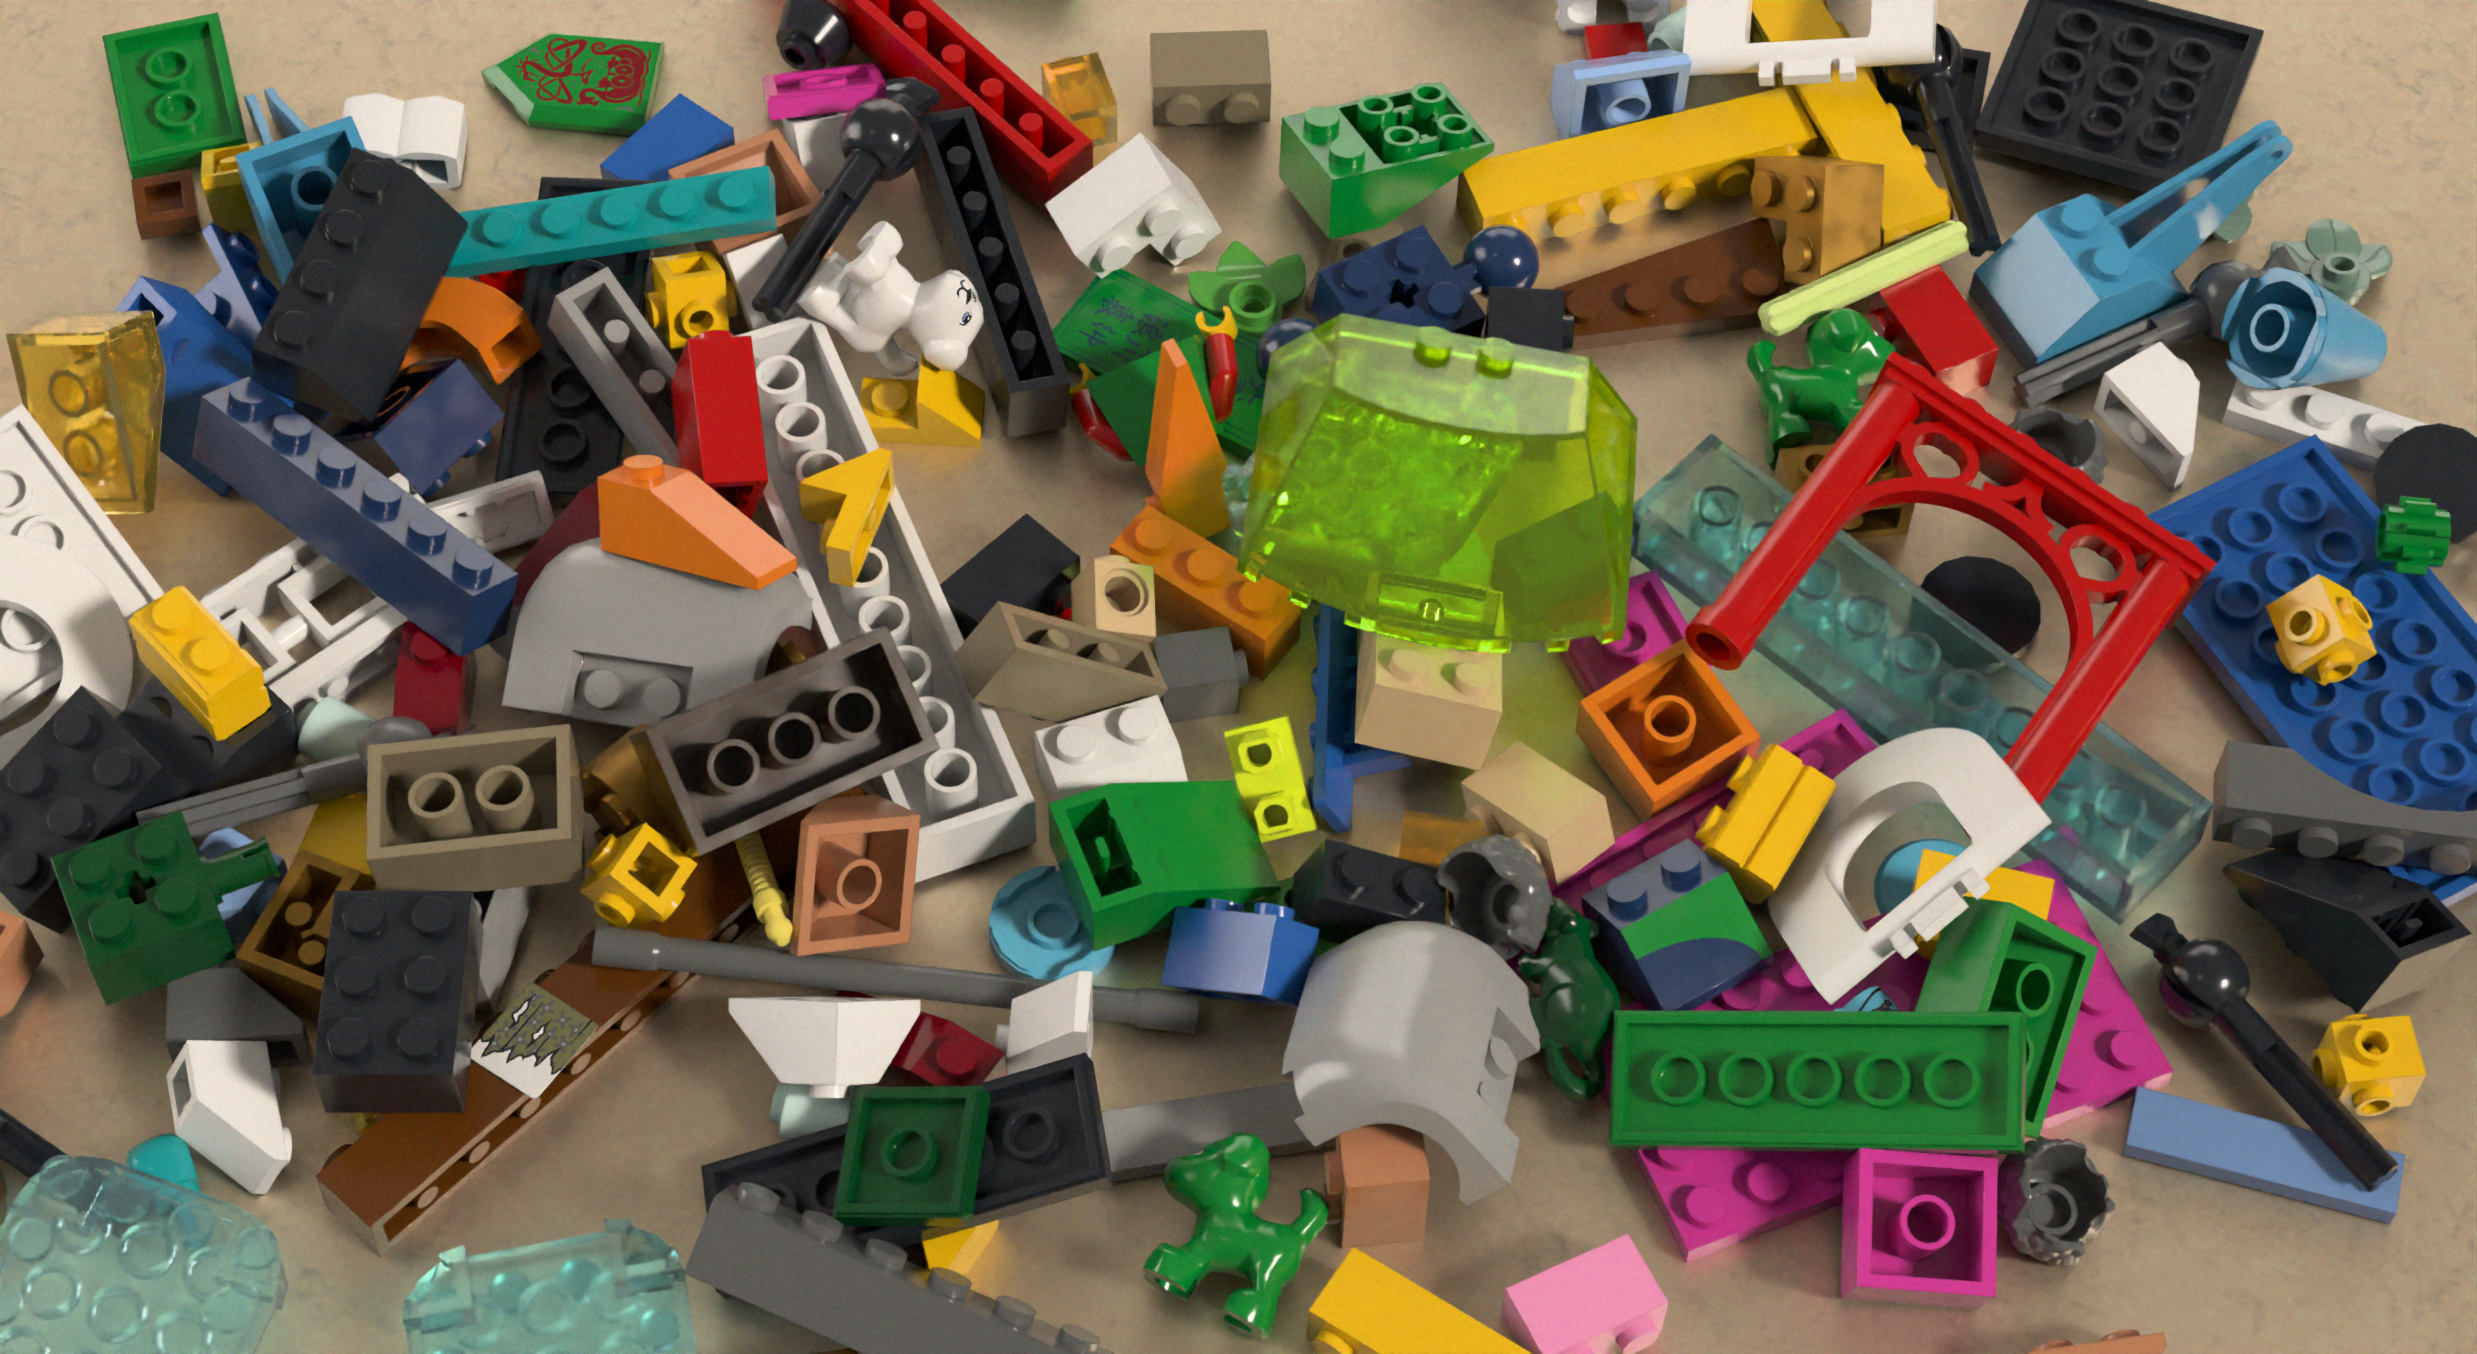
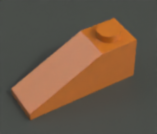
(1184, 451)
(684, 525)

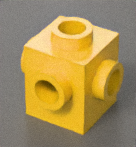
(689, 297)
(2321, 630)
(636, 877)
(2370, 1063)

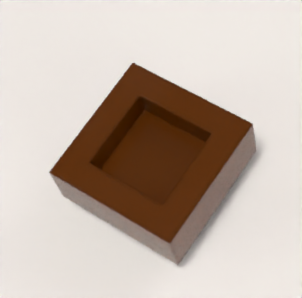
(166, 205)

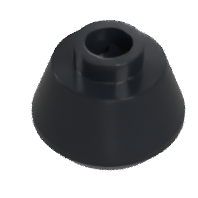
(812, 34)

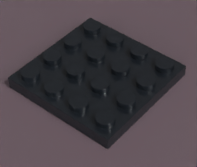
(2117, 89)

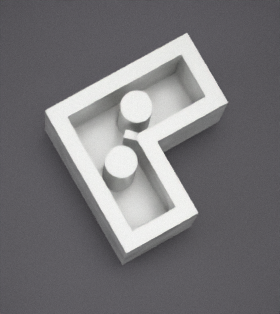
(1130, 203)

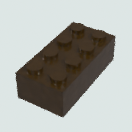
(784, 742)

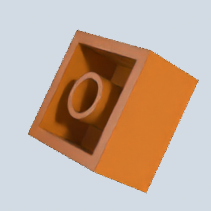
(1665, 730)

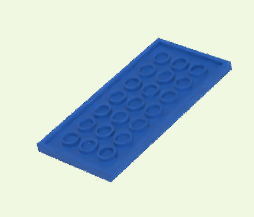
(2406, 714)

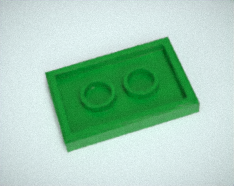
(173, 93)

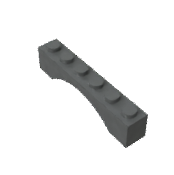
(2286, 803)

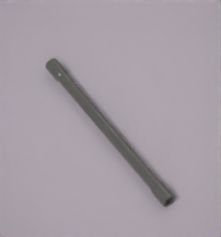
(652, 951)

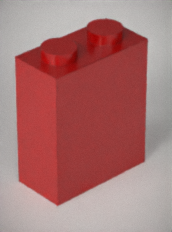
(721, 417)

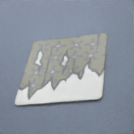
(533, 1040)

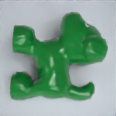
(1842, 357)
(1224, 1189)

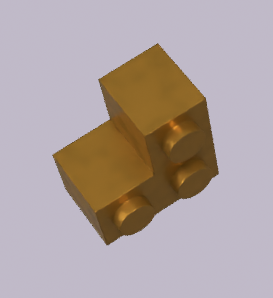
(1828, 210)
(292, 934)

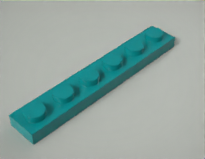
(616, 221)

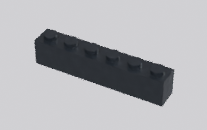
(983, 244)

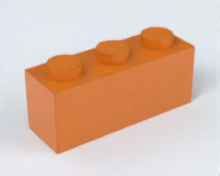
(1203, 590)

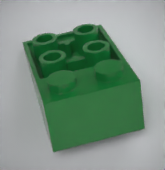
(1377, 155)
(1155, 847)

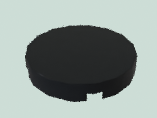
(2434, 465)
(1990, 599)

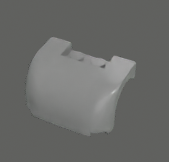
(640, 639)
(1415, 1035)

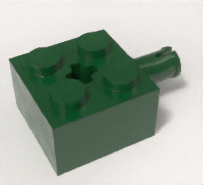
(152, 903)

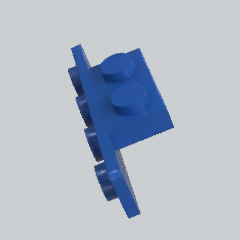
(240, 293)
(1333, 733)

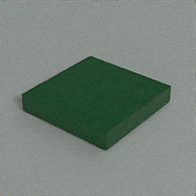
(912, 1156)

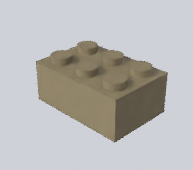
(476, 811)

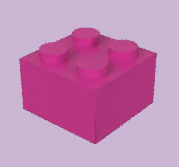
(1919, 1228)

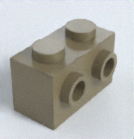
(1210, 77)

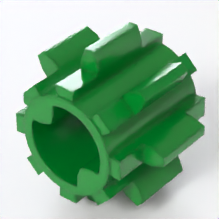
(2413, 535)

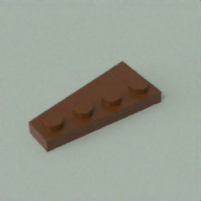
(1680, 291)

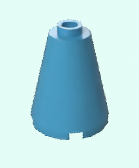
(2298, 334)

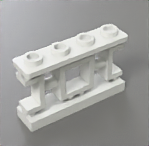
(354, 649)

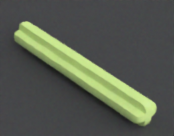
(1863, 278)

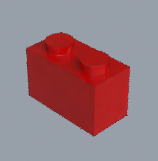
(1936, 329)

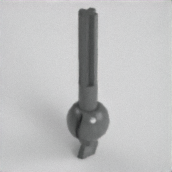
(2197, 315)
(294, 787)

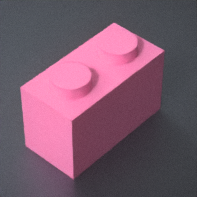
(1588, 1304)

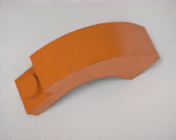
(478, 327)

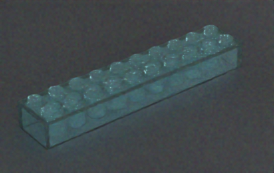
(1910, 665)

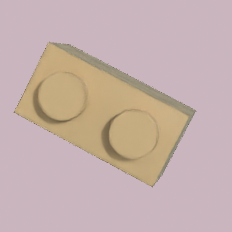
(1541, 807)

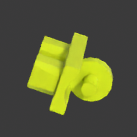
(1270, 778)

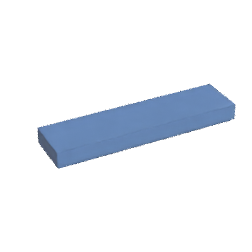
(2252, 1154)

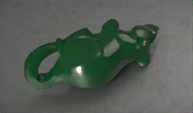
(1573, 1001)

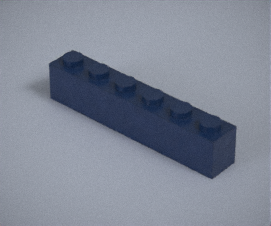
(355, 516)

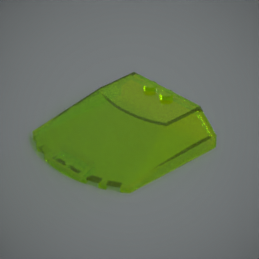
(1443, 487)

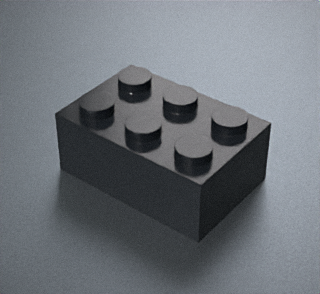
(71, 788)
(398, 1002)

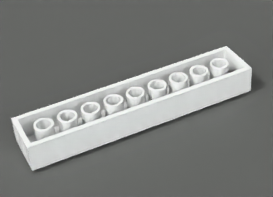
(971, 786)

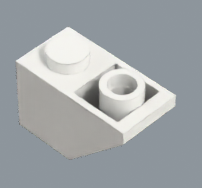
(229, 1110)

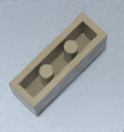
(1054, 666)

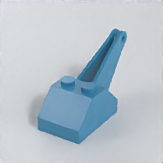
(291, 176)
(2103, 266)

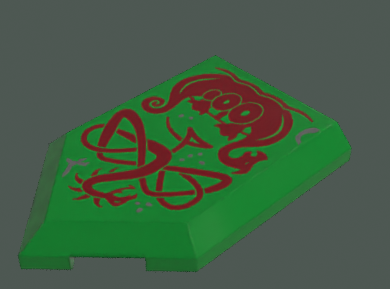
(581, 82)

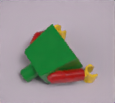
(1119, 404)

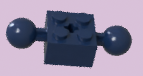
(1414, 284)

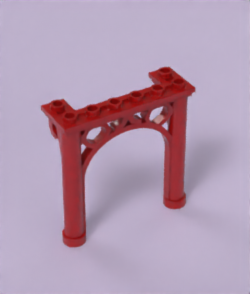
(1911, 409)

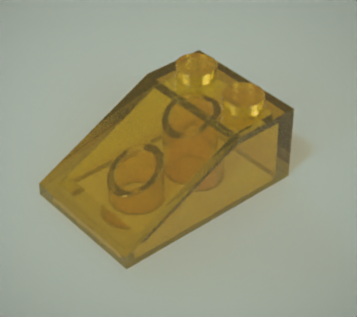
(98, 398)

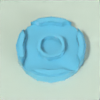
(1039, 929)

